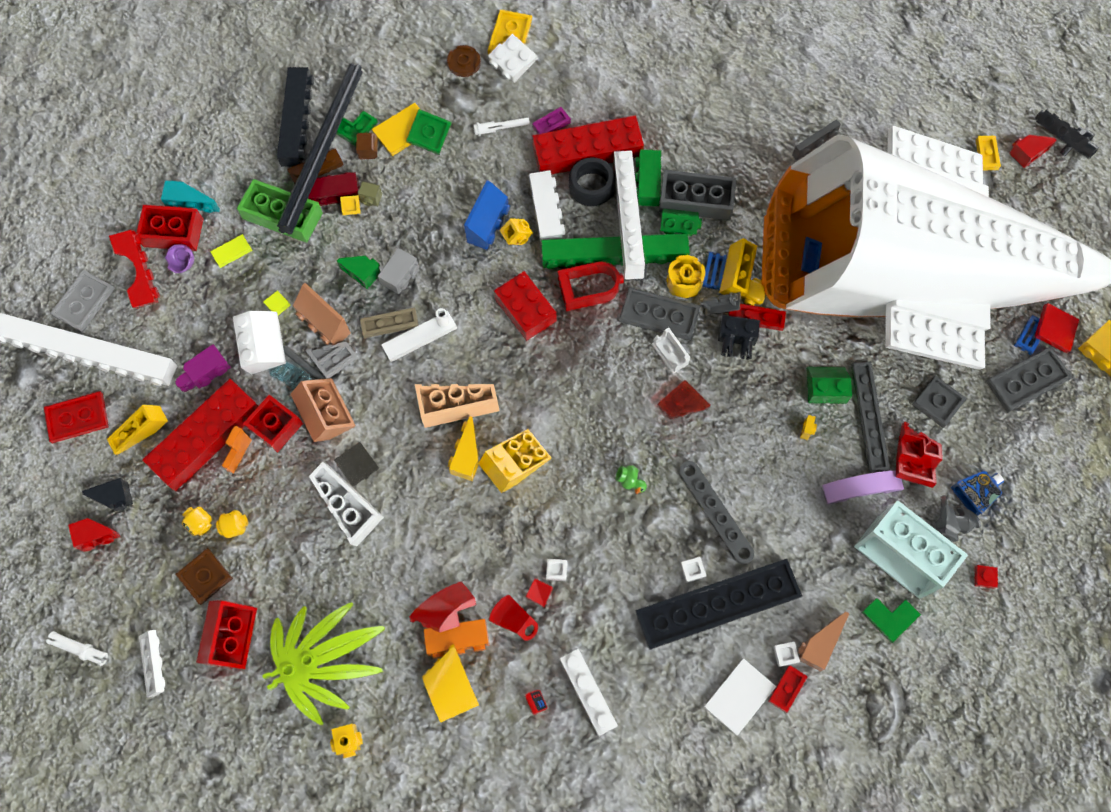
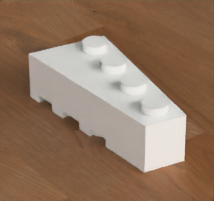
(349, 508)

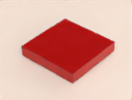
(1057, 328)

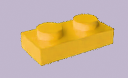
(988, 149)

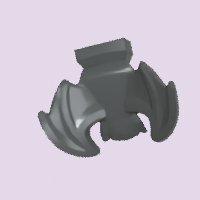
(950, 524)

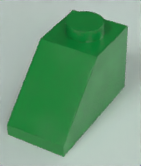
(360, 269)

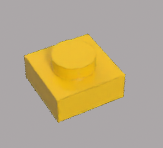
(350, 205)
(808, 428)

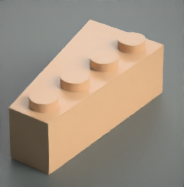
(455, 402)

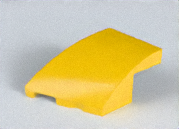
(449, 686)

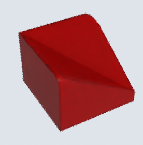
(539, 592)

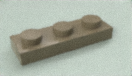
(389, 322)

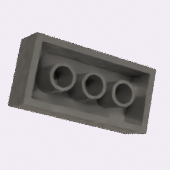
(700, 193)

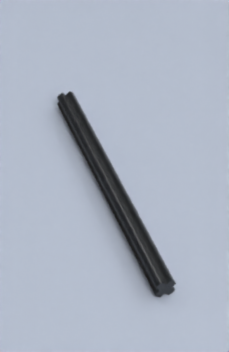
(319, 150)

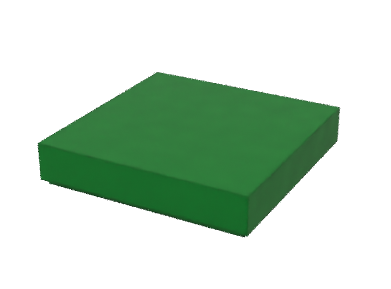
(428, 132)

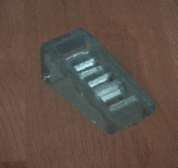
(304, 376)

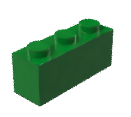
(648, 177)

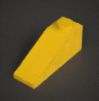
(137, 427)

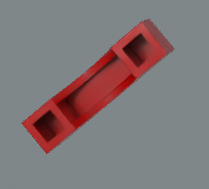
(142, 291)

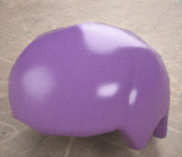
(179, 258)

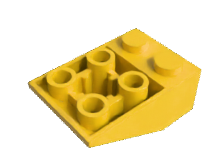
(513, 460)

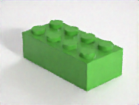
(265, 205)

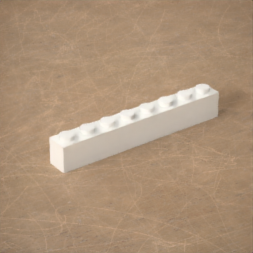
(628, 216)

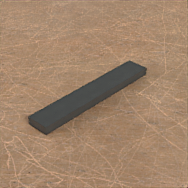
(870, 417)

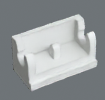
(671, 351)

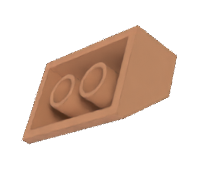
(320, 316)
(322, 409)

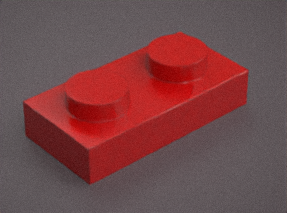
(787, 689)

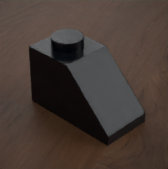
(111, 494)

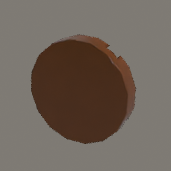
(463, 61)

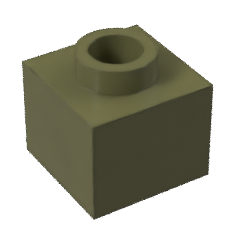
(370, 194)

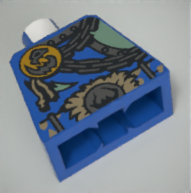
(978, 491)

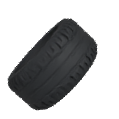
(592, 166)

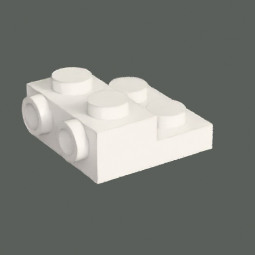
(512, 58)

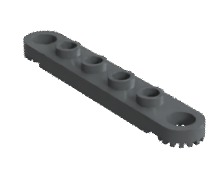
(716, 512)

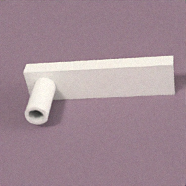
(420, 335)

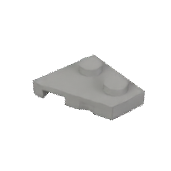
(332, 358)

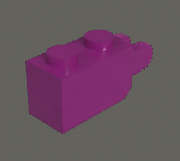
(202, 369)

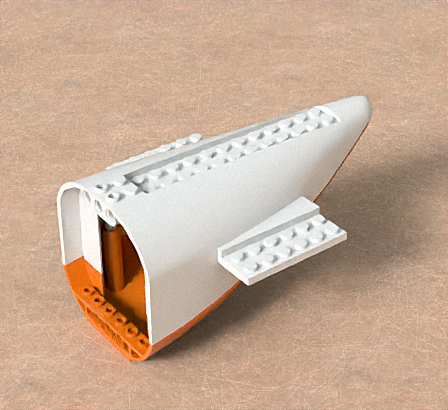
(914, 244)

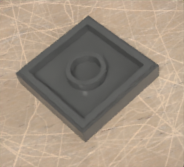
(939, 401)

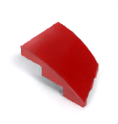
(917, 457)
(441, 608)

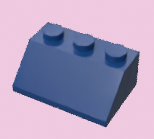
(486, 216)

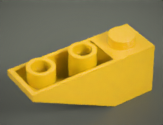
(466, 458)

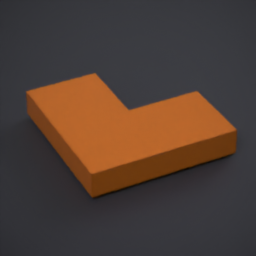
(238, 442)

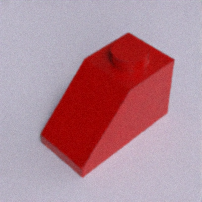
(1030, 148)

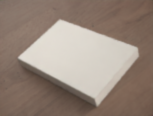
(740, 697)

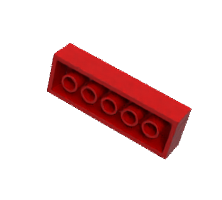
(563, 148)
(200, 435)

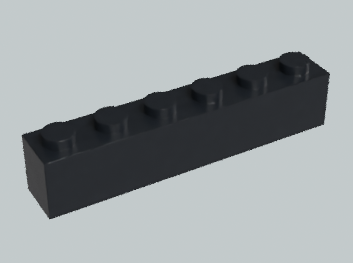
(295, 116)

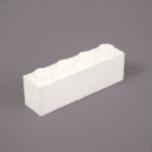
(545, 206)
(588, 692)

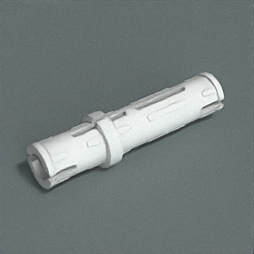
(84, 651)

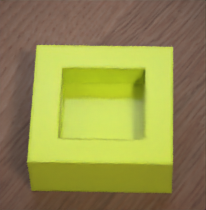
(277, 303)

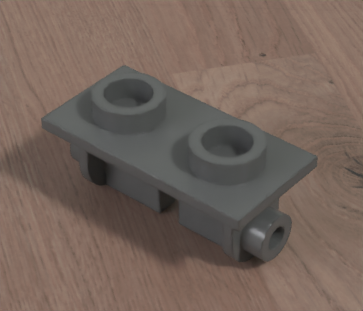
(721, 303)

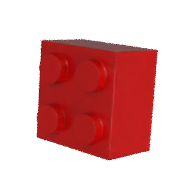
(273, 423)

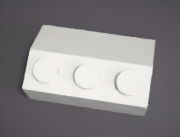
(259, 340)

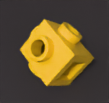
(516, 231)
(339, 737)

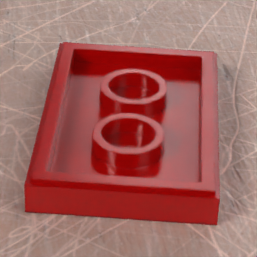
(76, 417)

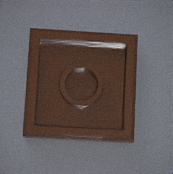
(204, 576)

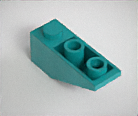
(182, 195)

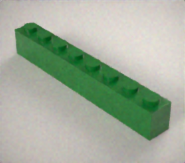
(585, 251)

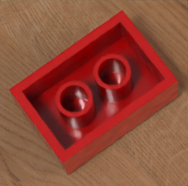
(168, 226)
(525, 305)

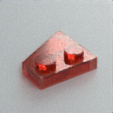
(682, 401)

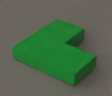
(362, 124)
(891, 623)

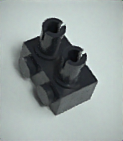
(738, 331)

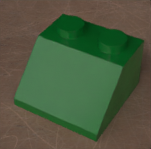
(828, 385)

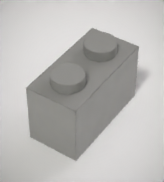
(398, 271)

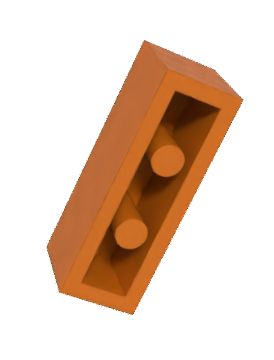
(464, 637)

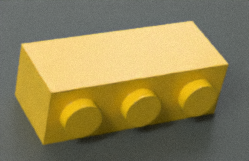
(738, 267)

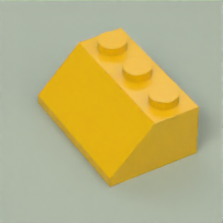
(1098, 347)

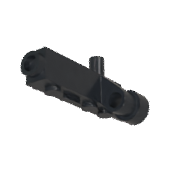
(1078, 139)

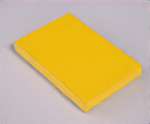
(508, 24)
(396, 129)

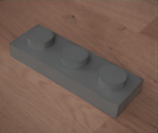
(816, 139)

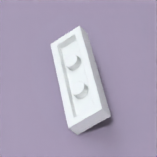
(151, 663)

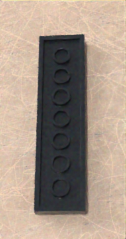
(718, 604)

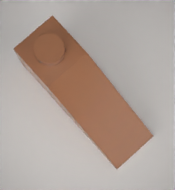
(819, 647)

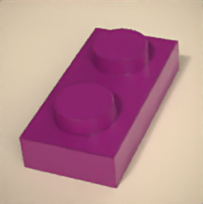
(552, 121)

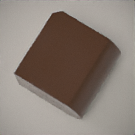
(367, 146)

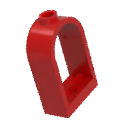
(585, 270)

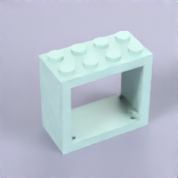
(910, 550)

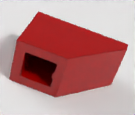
(88, 533)

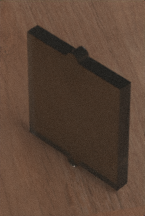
(356, 464)

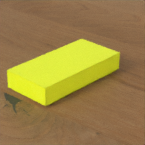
(231, 251)

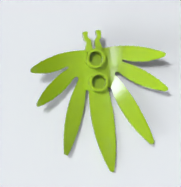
(302, 664)

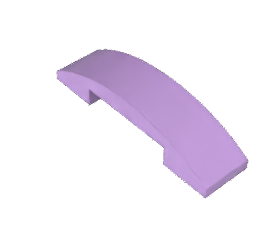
(861, 486)

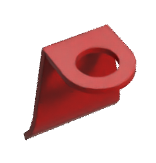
(513, 617)

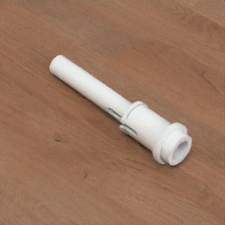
(482, 128)

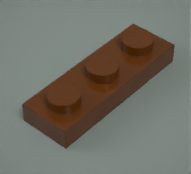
(330, 163)

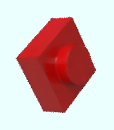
(986, 576)

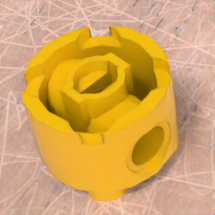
(685, 276)

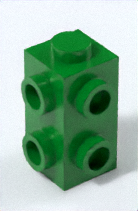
(680, 222)

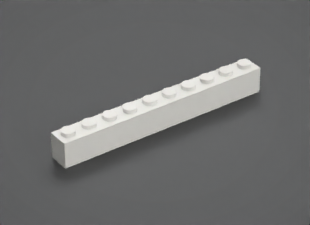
(86, 350)

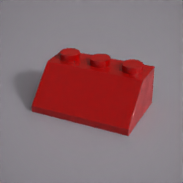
(226, 634)

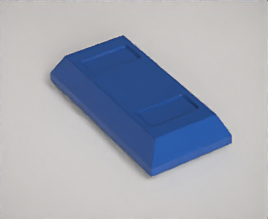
(811, 255)

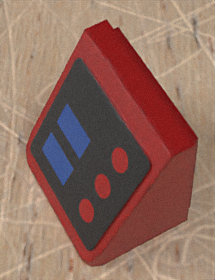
(536, 701)

